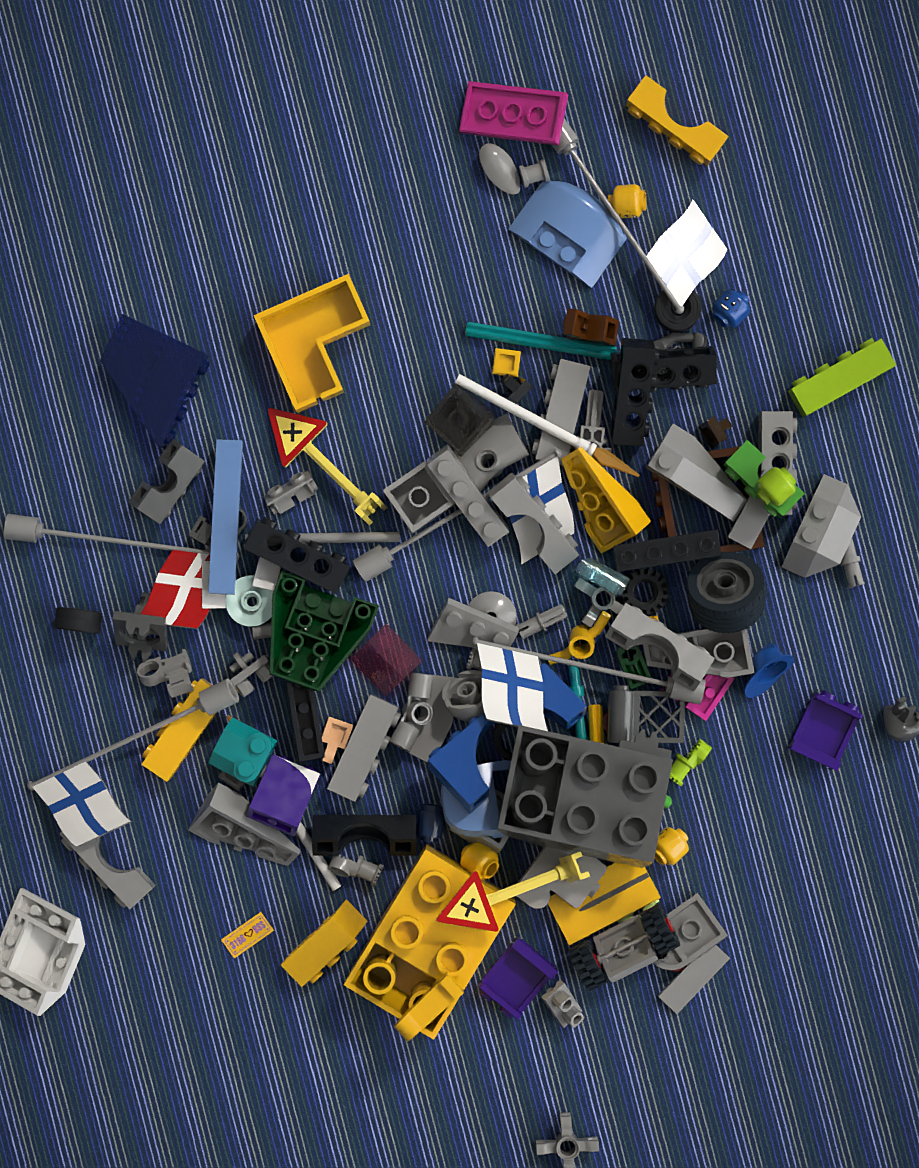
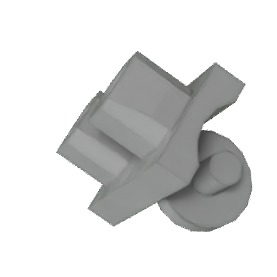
(260, 667)
(563, 1005)

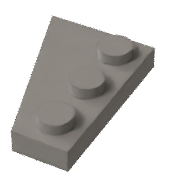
(461, 623)

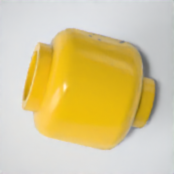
(628, 200)
(671, 846)
(480, 859)

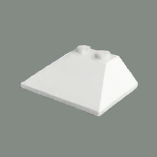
(38, 952)

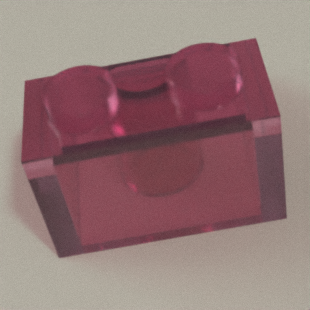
(386, 659)

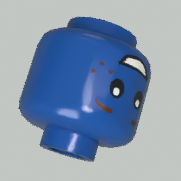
(731, 308)

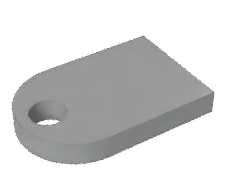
(696, 931)

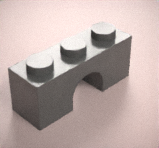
(158, 500)

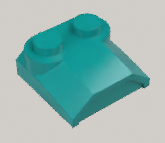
(242, 751)

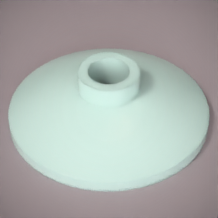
(238, 605)

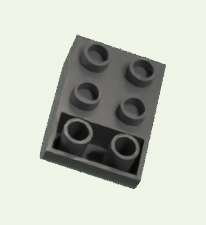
(584, 797)

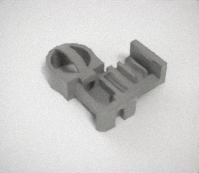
(175, 670)

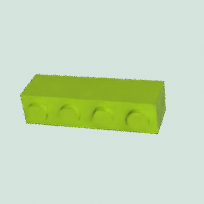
(842, 377)

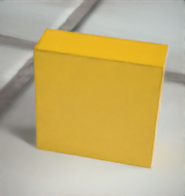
(506, 362)

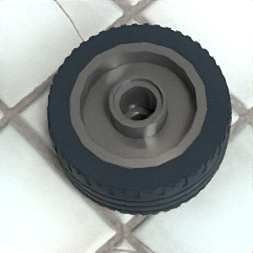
(726, 592)

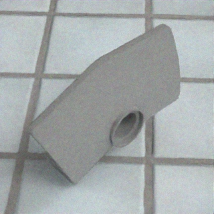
(496, 443)
(428, 731)

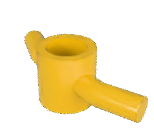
(586, 633)

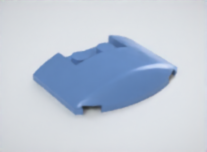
(570, 229)

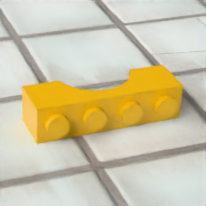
(700, 141)

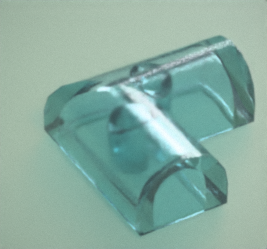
(601, 575)

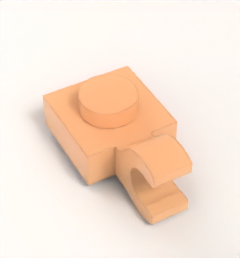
(336, 735)

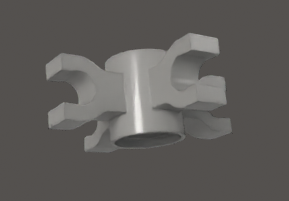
(595, 609)
(588, 1144)

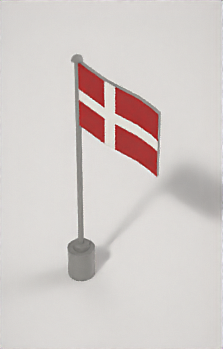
(176, 588)

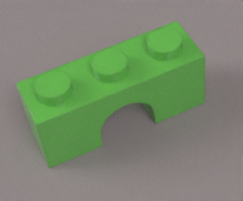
(744, 466)

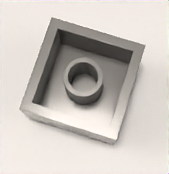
(418, 497)

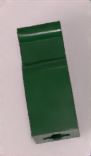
(626, 665)

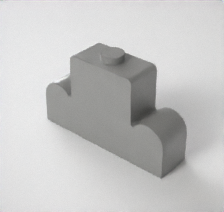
(573, 892)

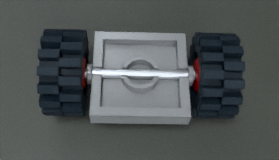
(624, 948)

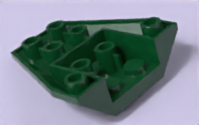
(313, 631)

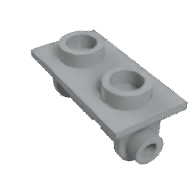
(281, 495)

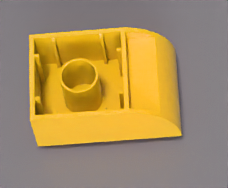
(413, 950)

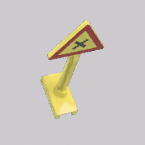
(295, 434)
(472, 906)

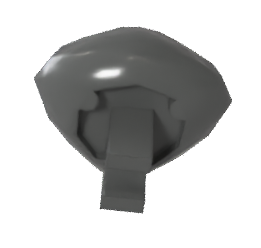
(901, 722)

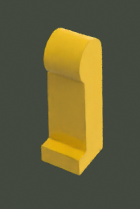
(429, 1006)

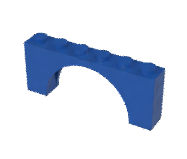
(456, 761)

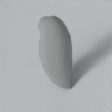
(499, 168)

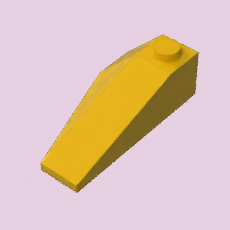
(607, 506)

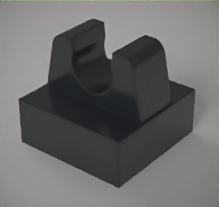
(515, 388)

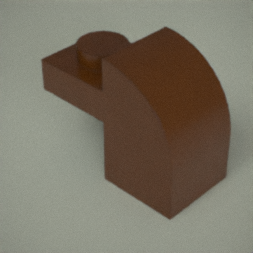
(590, 327)

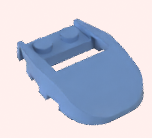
(482, 819)

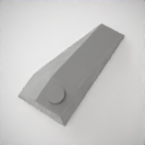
(691, 468)
(226, 820)

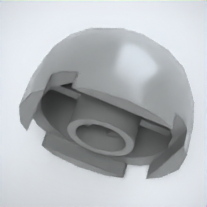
(464, 695)

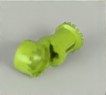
(683, 765)

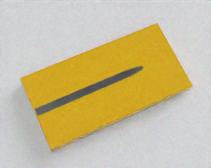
(620, 893)

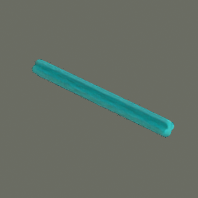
(539, 340)

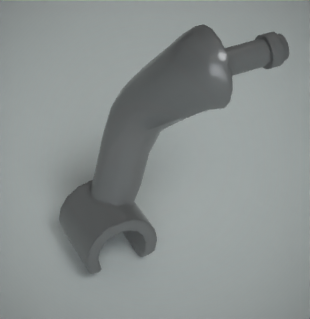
(696, 338)

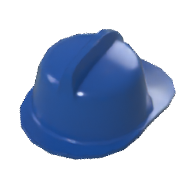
(768, 666)

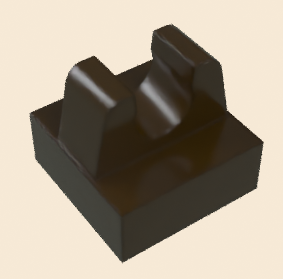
(714, 430)

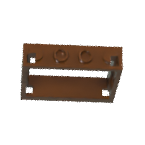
(662, 500)

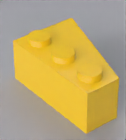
(325, 944)

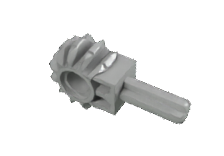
(592, 431)

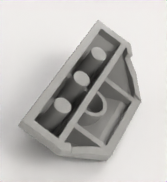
(824, 530)

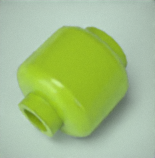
(776, 486)

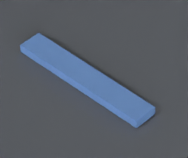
(225, 517)

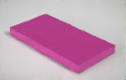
(513, 113)

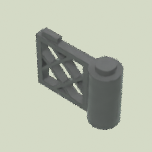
(625, 712)

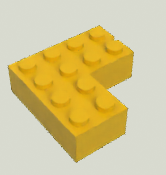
(299, 331)

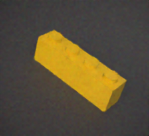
(178, 736)

